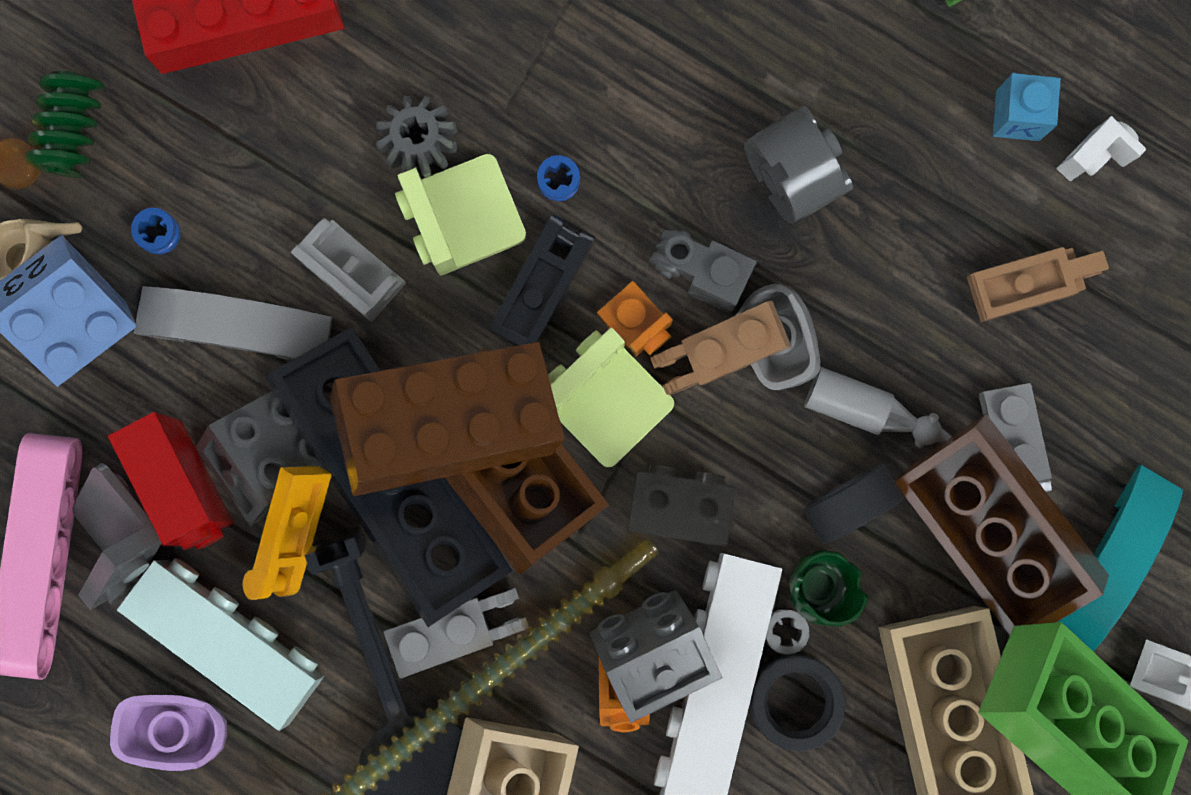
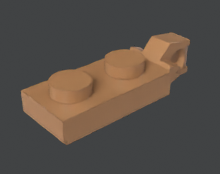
(1032, 281)

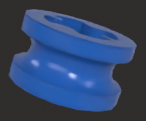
(554, 164)
(149, 218)

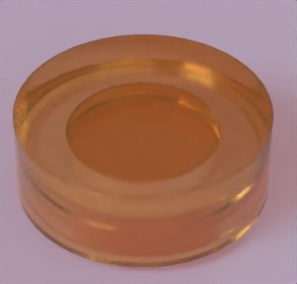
(13, 169)

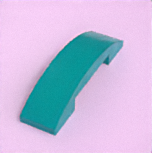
(1127, 552)

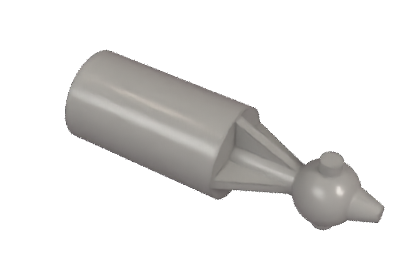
(869, 408)

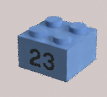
(61, 311)

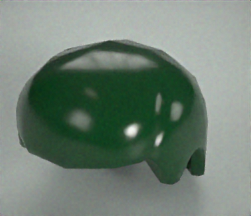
(827, 589)

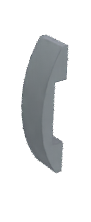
(230, 322)

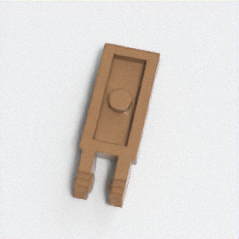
(726, 347)

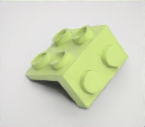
(461, 213)
(608, 398)

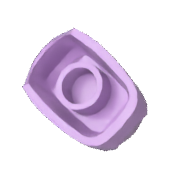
(167, 732)

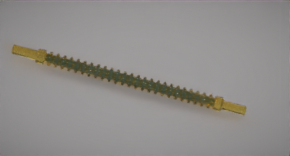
(606, 583)

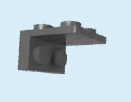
(250, 449)
(654, 654)

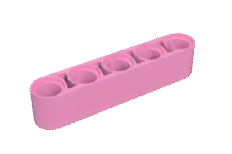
(37, 552)

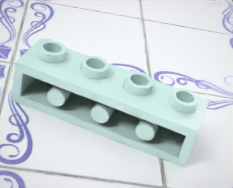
(222, 642)

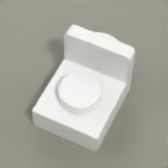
(1105, 141)
(1164, 674)

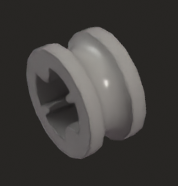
(797, 621)

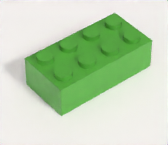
(1080, 717)

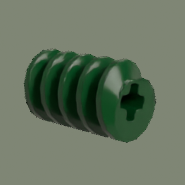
(62, 123)

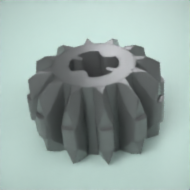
(434, 130)

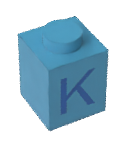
(1026, 107)

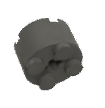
(798, 165)

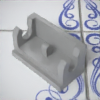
(348, 268)

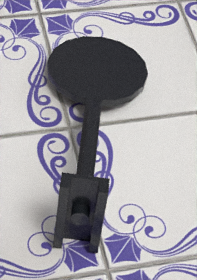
(432, 769)

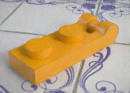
(288, 532)

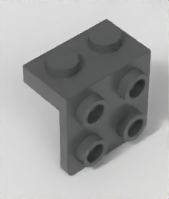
(120, 531)

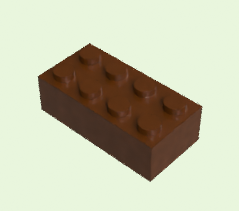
(445, 417)
(530, 503)
(1002, 528)

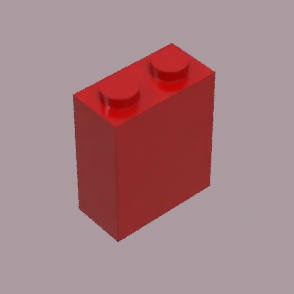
(171, 481)

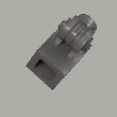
(715, 272)

